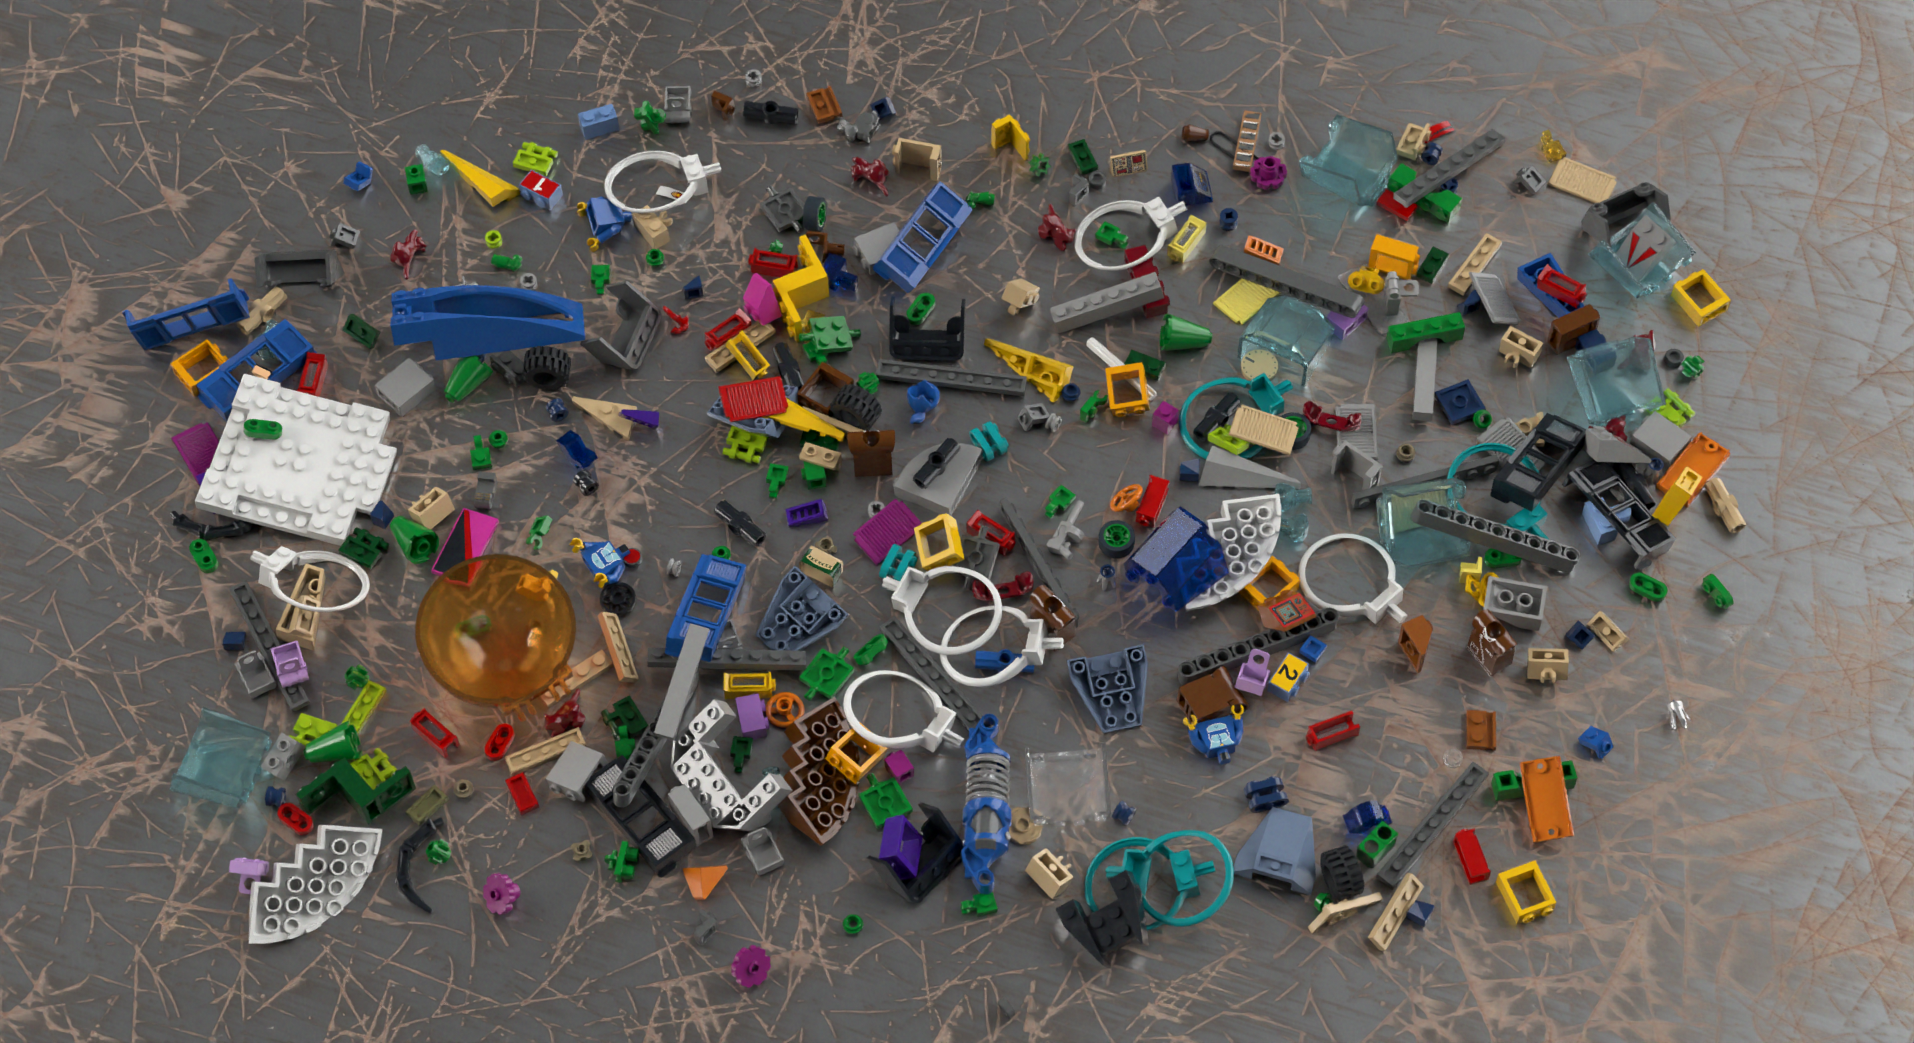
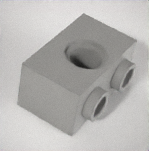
(283, 756)

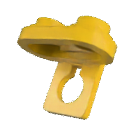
(1366, 280)
(1481, 587)

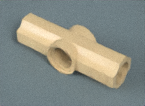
(262, 310)
(1725, 505)

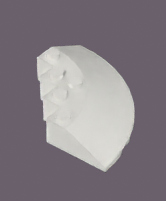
(1247, 539)
(314, 886)

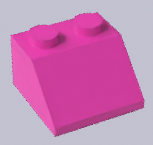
(761, 301)

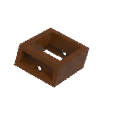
(1567, 328)
(827, 373)

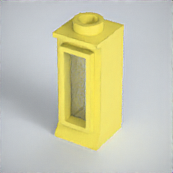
(1186, 239)

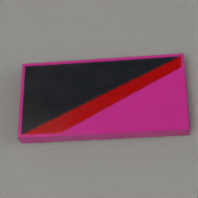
(466, 540)

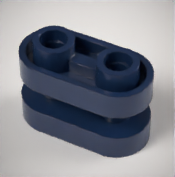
(1265, 794)

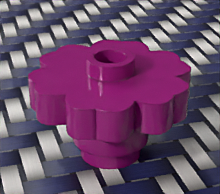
(1268, 172)
(500, 893)
(750, 966)

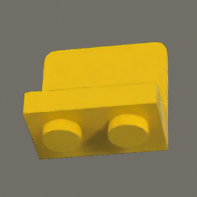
(1009, 130)

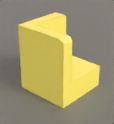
(1472, 569)

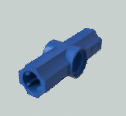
(993, 660)

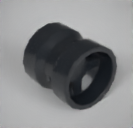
(584, 480)

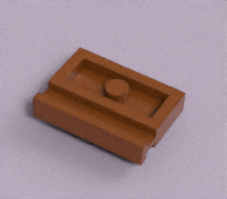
(824, 104)
(1480, 730)

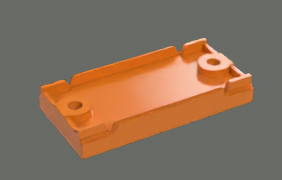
(1700, 459)
(1546, 799)

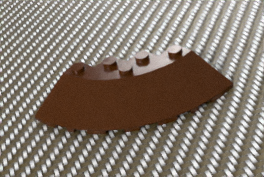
(820, 792)

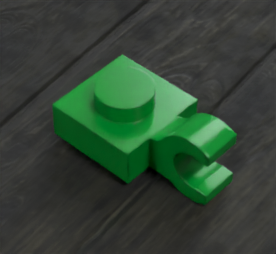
(1109, 233)
(599, 276)
(809, 350)
(1090, 407)
(481, 456)
(776, 476)
(1061, 499)
(539, 528)
(625, 745)
(981, 903)

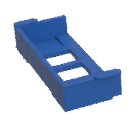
(903, 263)
(221, 311)
(283, 340)
(713, 572)

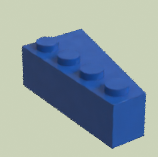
(1528, 276)

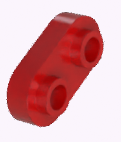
(497, 742)
(296, 820)

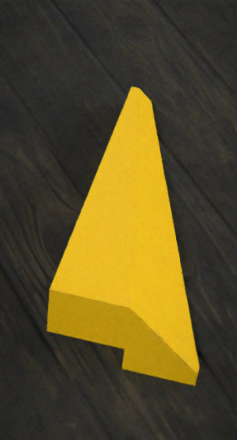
(488, 185)
(1042, 372)
(804, 420)

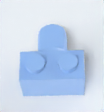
(1599, 525)

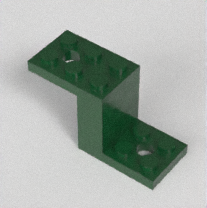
(347, 781)

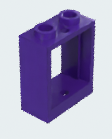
(896, 830)

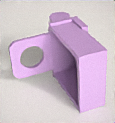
(290, 664)
(1254, 676)
(248, 869)

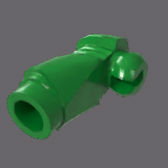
(979, 198)
(506, 262)

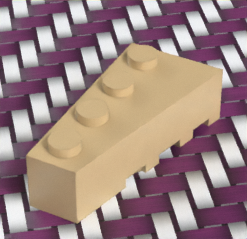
(312, 585)

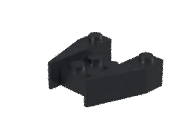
(1111, 925)

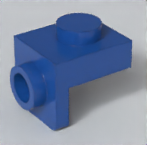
(360, 178)
(1597, 740)

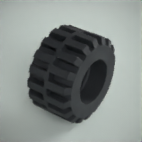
(546, 367)
(856, 407)
(1342, 873)

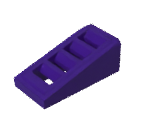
(646, 418)
(808, 519)

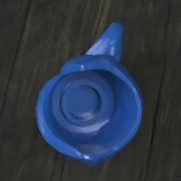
(922, 399)

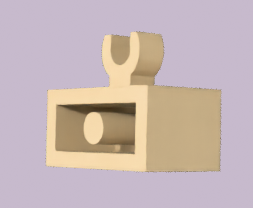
(653, 228)
(1020, 294)
(1520, 347)
(431, 508)
(1547, 664)
(1049, 873)

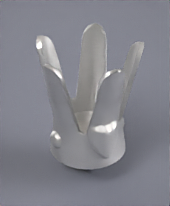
(1654, 467)
(1107, 573)
(1676, 708)

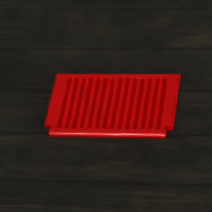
(753, 399)

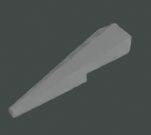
(1234, 471)

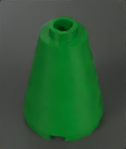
(1183, 334)
(466, 377)
(414, 539)
(335, 745)

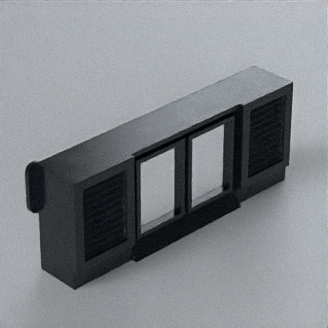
(1527, 486)
(1647, 537)
(661, 845)

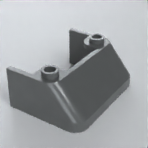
(1601, 214)
(296, 266)
(635, 332)

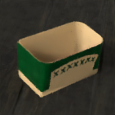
(821, 566)

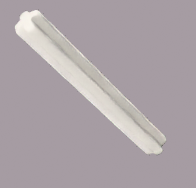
(1113, 361)

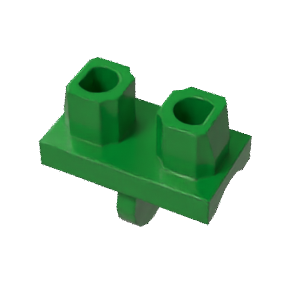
(649, 117)
(622, 870)

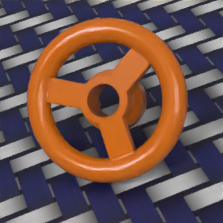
(1128, 501)
(783, 699)

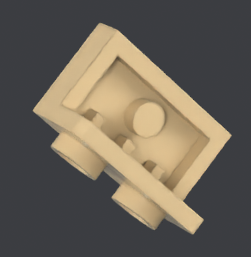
(1413, 141)
(821, 456)

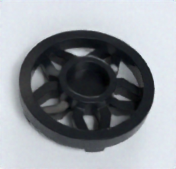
(618, 598)

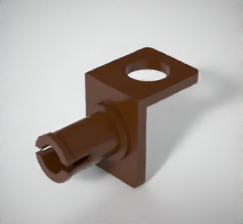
(837, 249)

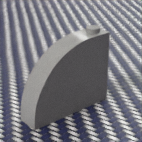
(946, 488)

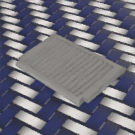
(1495, 298)
(1507, 433)
(1364, 438)

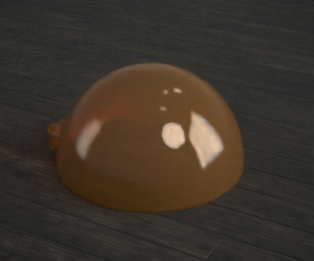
(497, 633)

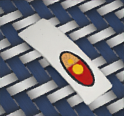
(669, 192)

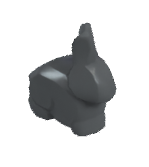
(863, 127)

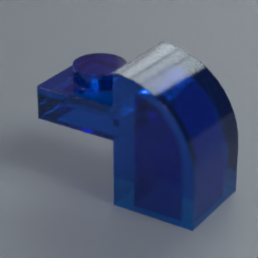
(837, 276)
(575, 450)
(1365, 816)

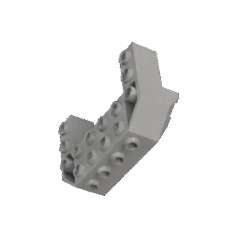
(718, 798)

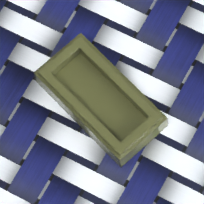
(427, 805)

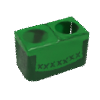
(1373, 859)

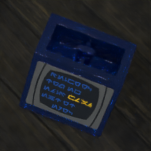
(1190, 184)

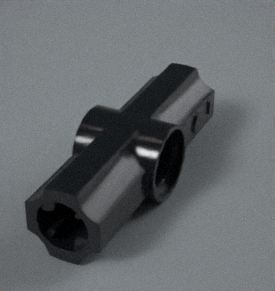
(770, 112)
(787, 365)
(1217, 416)
(942, 455)
(1635, 482)
(740, 523)

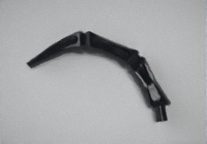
(210, 532)
(406, 852)

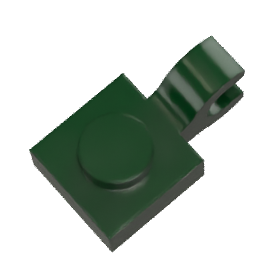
(741, 749)

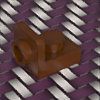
(723, 103)

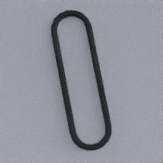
(1220, 132)

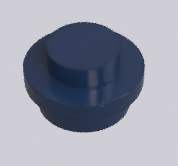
(1071, 392)

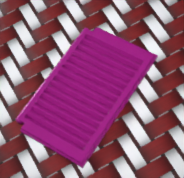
(197, 447)
(888, 527)

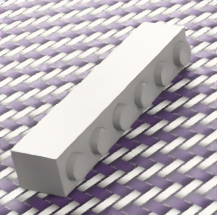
(1107, 302)

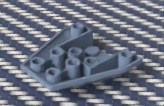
(758, 426)
(799, 614)
(1112, 686)
(1281, 850)

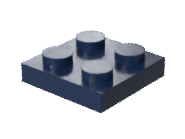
(1459, 401)

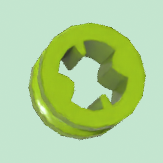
(493, 234)

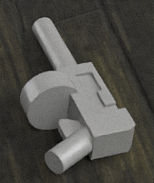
(1066, 532)

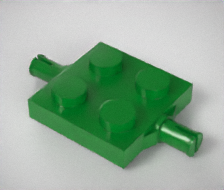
(830, 334)
(826, 673)
(884, 800)

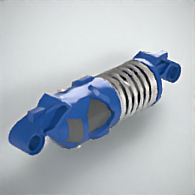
(986, 809)

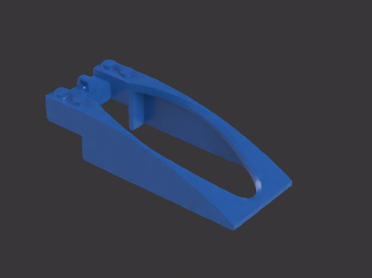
(482, 319)

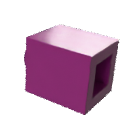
(1165, 417)
(899, 766)

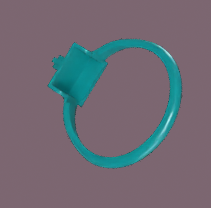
(1261, 390)
(1524, 519)
(1140, 863)
(1182, 865)

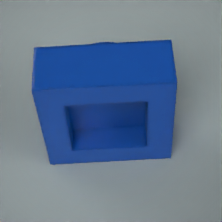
(1313, 648)

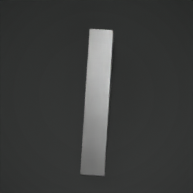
(1425, 380)
(681, 682)

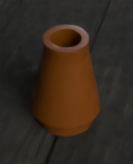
(1194, 133)

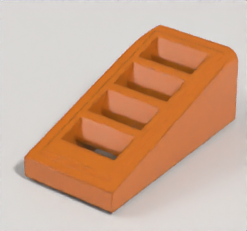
(1261, 244)

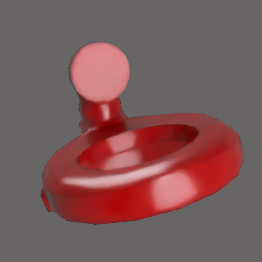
(683, 322)

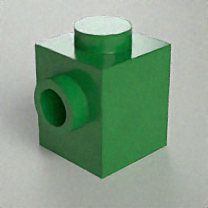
(416, 179)
(813, 475)

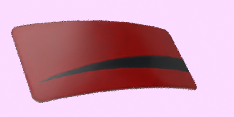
(1440, 129)

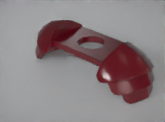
(1317, 417)
(1021, 586)

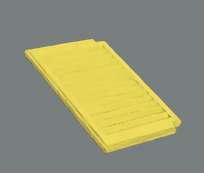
(1243, 300)

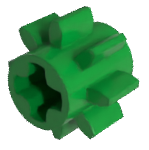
(1044, 165)
(1693, 366)
(868, 382)
(356, 677)
(438, 851)

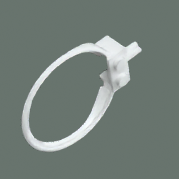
(692, 167)
(1157, 212)
(287, 559)
(910, 590)
(1384, 604)
(1032, 655)
(930, 738)

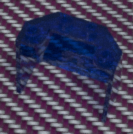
(1178, 559)

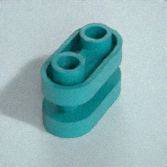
(990, 432)
(907, 559)

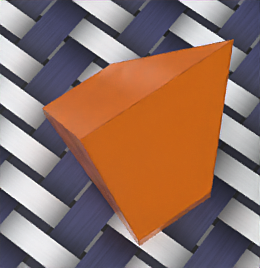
(703, 879)

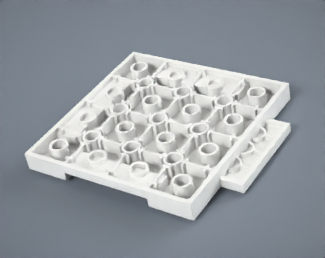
(310, 476)

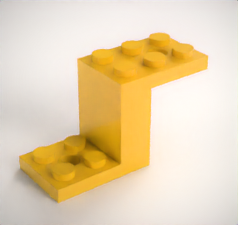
(801, 288)

